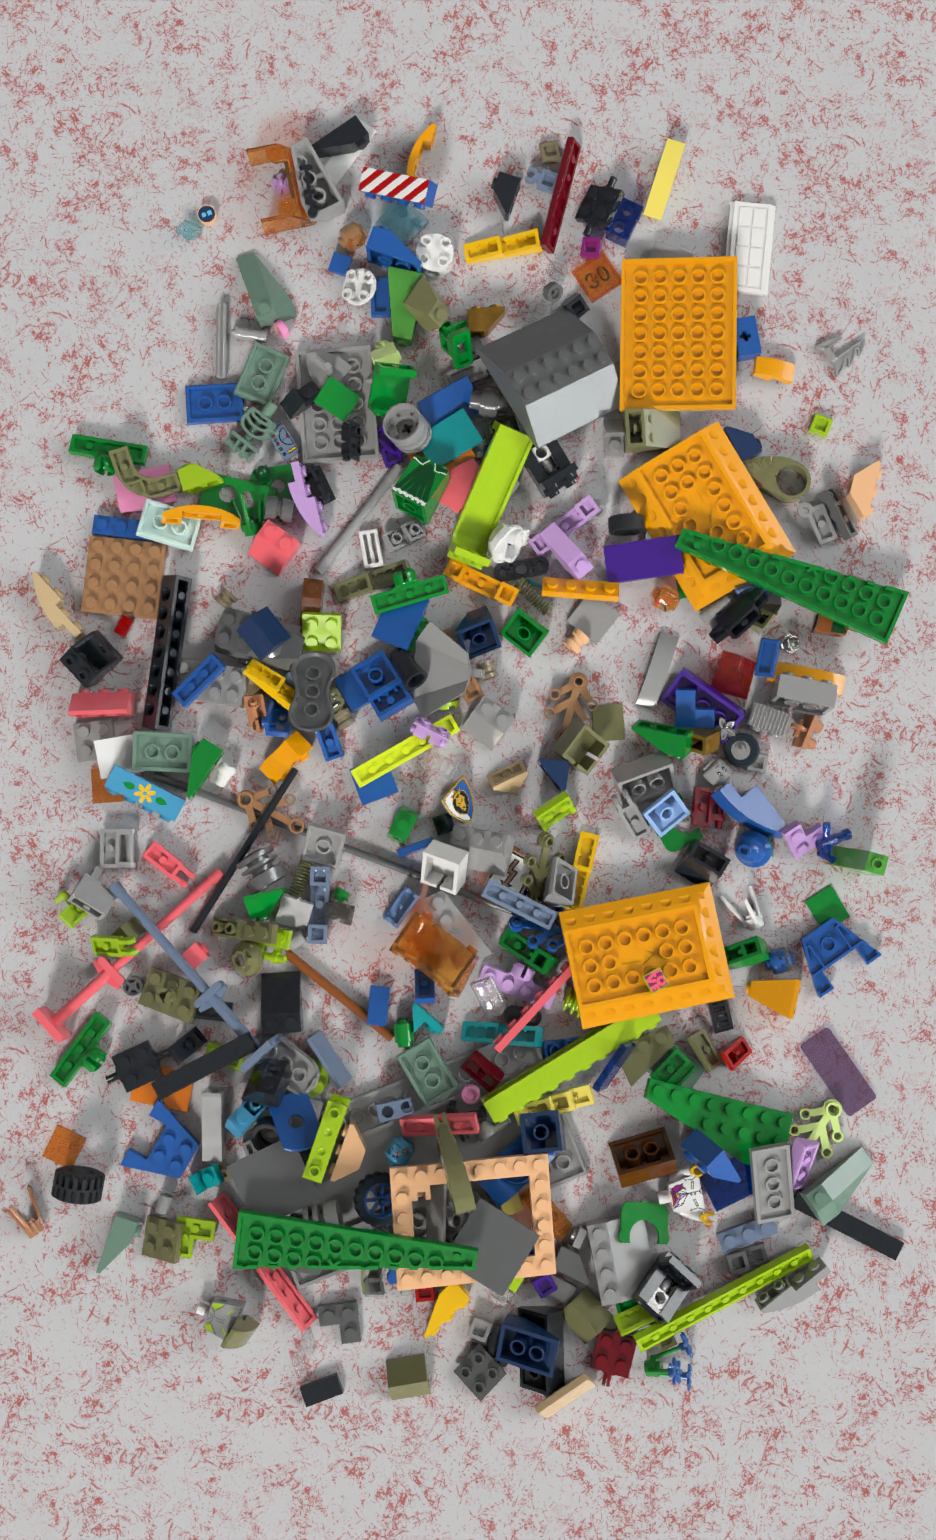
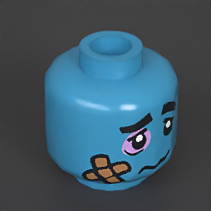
(399, 1151)

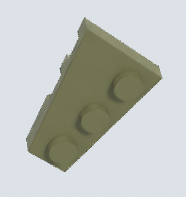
(647, 1053)

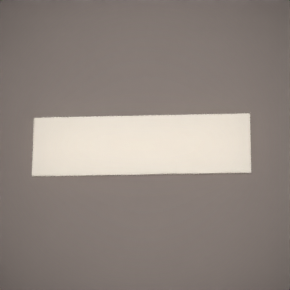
(339, 164)

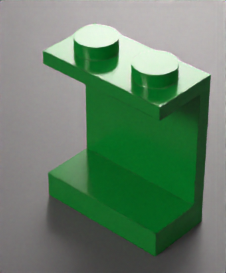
(389, 386)

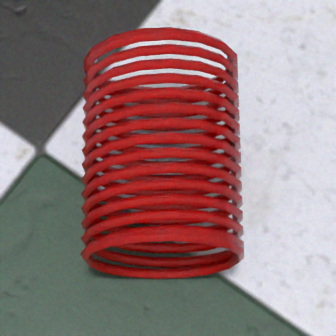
(122, 625)

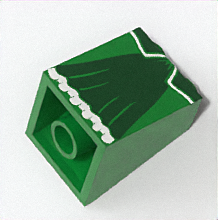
(420, 488)

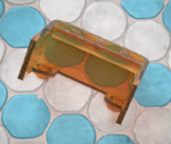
(290, 210)

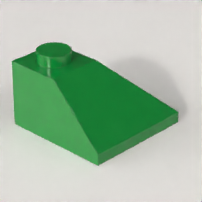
(263, 903)

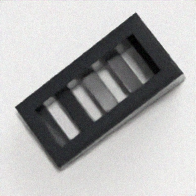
(726, 1011)

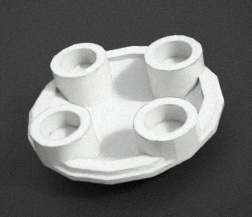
(359, 286)

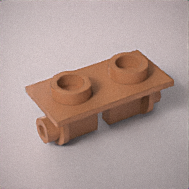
(255, 711)

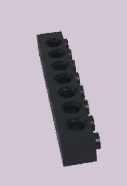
(167, 652)

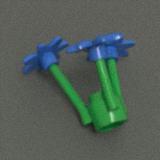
(655, 1368)

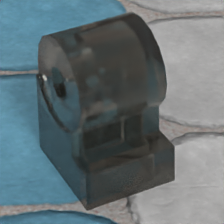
(337, 910)

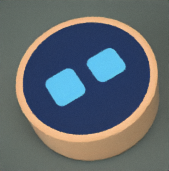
(207, 215)

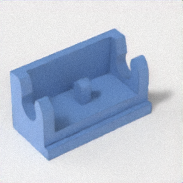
(401, 906)

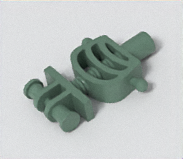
(265, 415)

